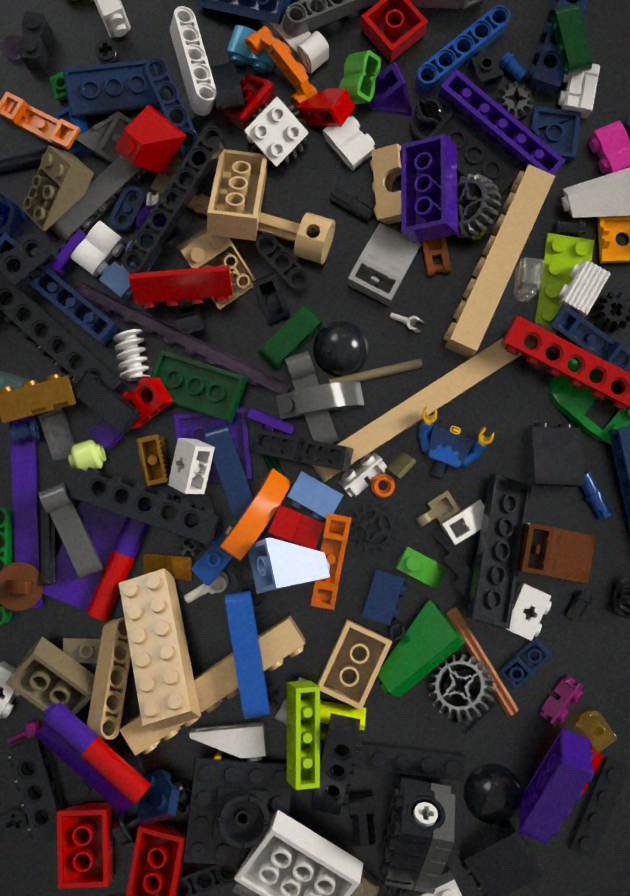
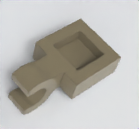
(440, 508)

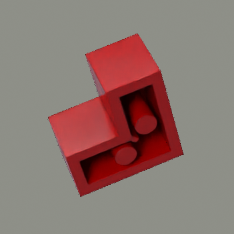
(296, 528)

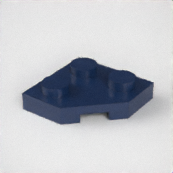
(557, 129)
(159, 800)

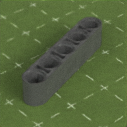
(311, 14)

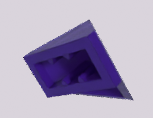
(391, 92)

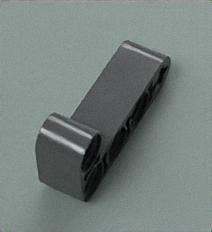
(303, 375)
(71, 529)

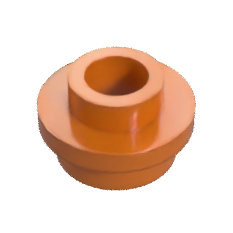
(382, 492)

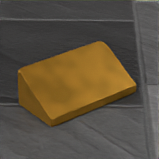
(177, 566)

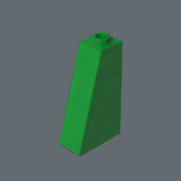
(420, 651)

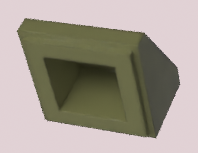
(400, 465)

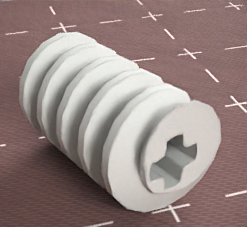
(130, 355)

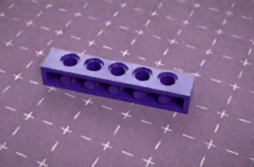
(499, 124)

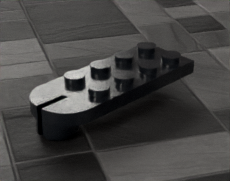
(475, 148)

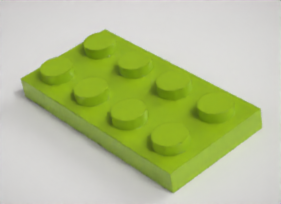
(559, 258)

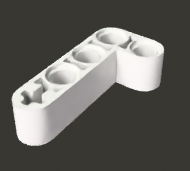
(306, 48)

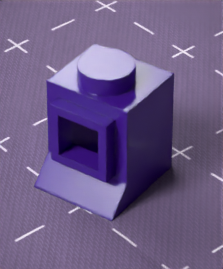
(105, 434)

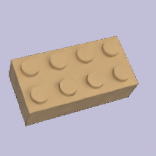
(237, 195)

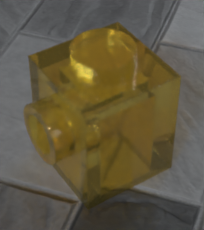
(595, 728)

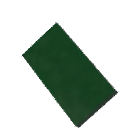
(200, 386)

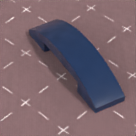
(590, 338)

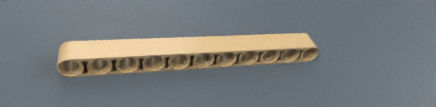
(432, 397)

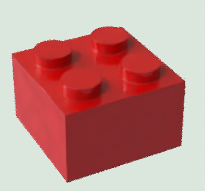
(393, 26)

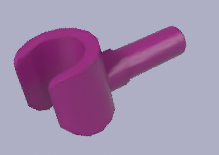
(30, 731)

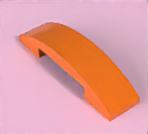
(37, 122)
(257, 515)
(333, 546)

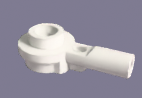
(217, 586)

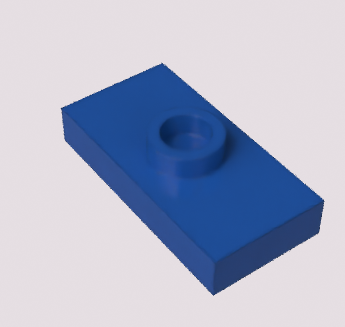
(212, 562)

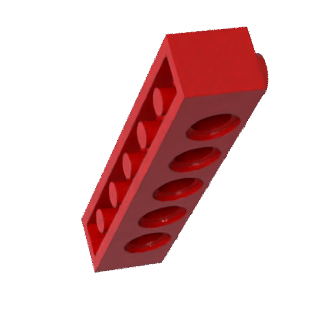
(608, 373)

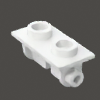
(369, 467)

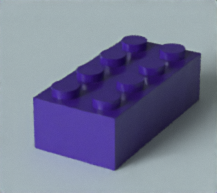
(429, 189)
(556, 786)

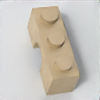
(386, 168)

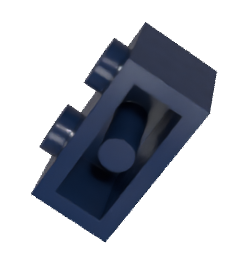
(383, 597)

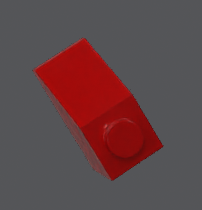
(327, 108)

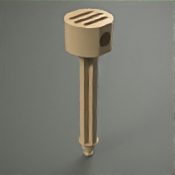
(311, 236)

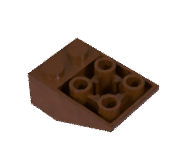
(557, 553)

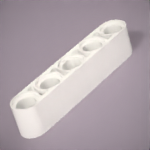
(193, 61)

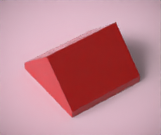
(255, 93)

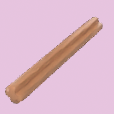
(475, 650)

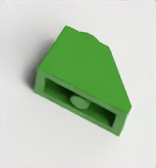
(421, 567)

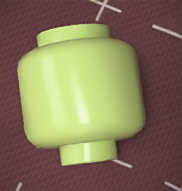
(87, 455)

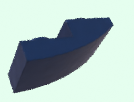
(525, 662)

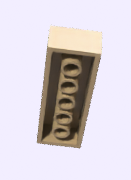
(159, 650)

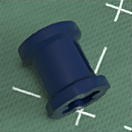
(24, 431)

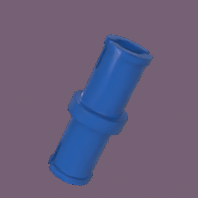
(595, 497)

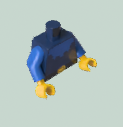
(449, 444)

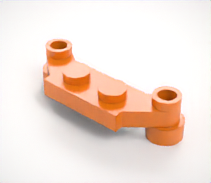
(284, 60)

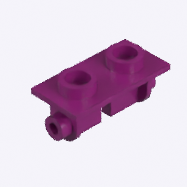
(558, 708)

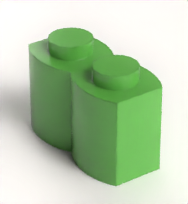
(360, 75)

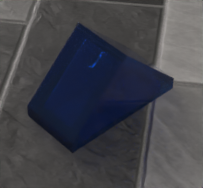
(10, 216)

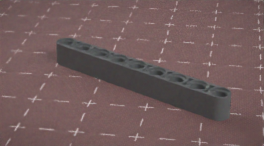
(107, 188)

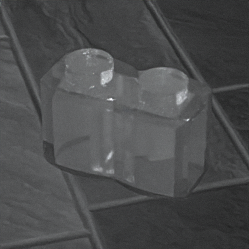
(528, 278)

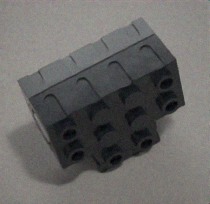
(418, 835)

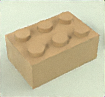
(354, 664)

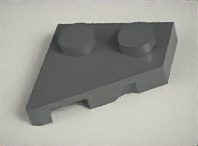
(104, 136)

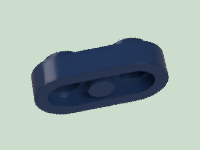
(126, 209)

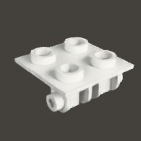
(276, 131)

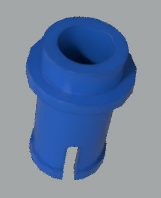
(513, 66)

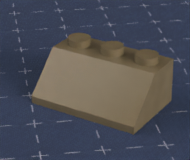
(51, 677)

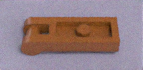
(436, 248)

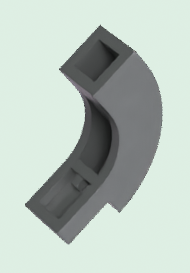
(320, 398)

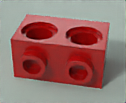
(142, 401)

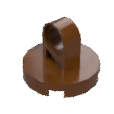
(20, 586)

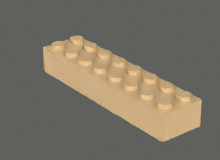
(499, 262)
(221, 681)

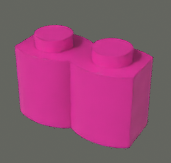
(612, 147)

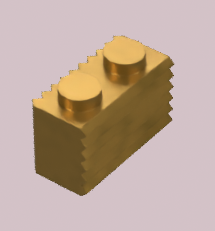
(154, 460)

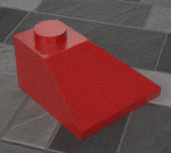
(150, 141)

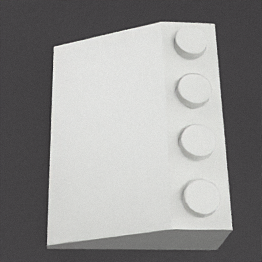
(298, 863)

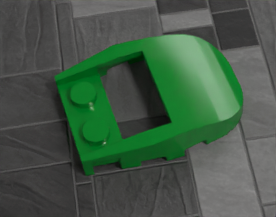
(576, 402)

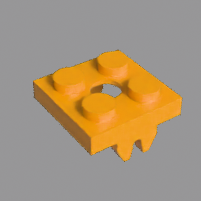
(608, 248)

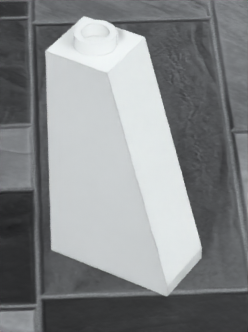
(600, 196)

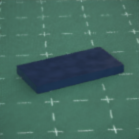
(108, 88)

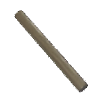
(380, 372)

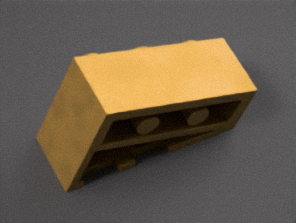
(35, 398)

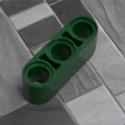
(571, 39)
(290, 336)

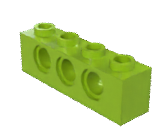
(303, 735)

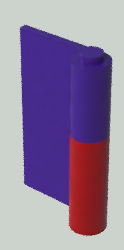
(117, 544)
(91, 758)

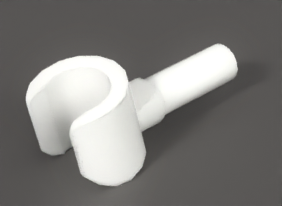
(410, 322)

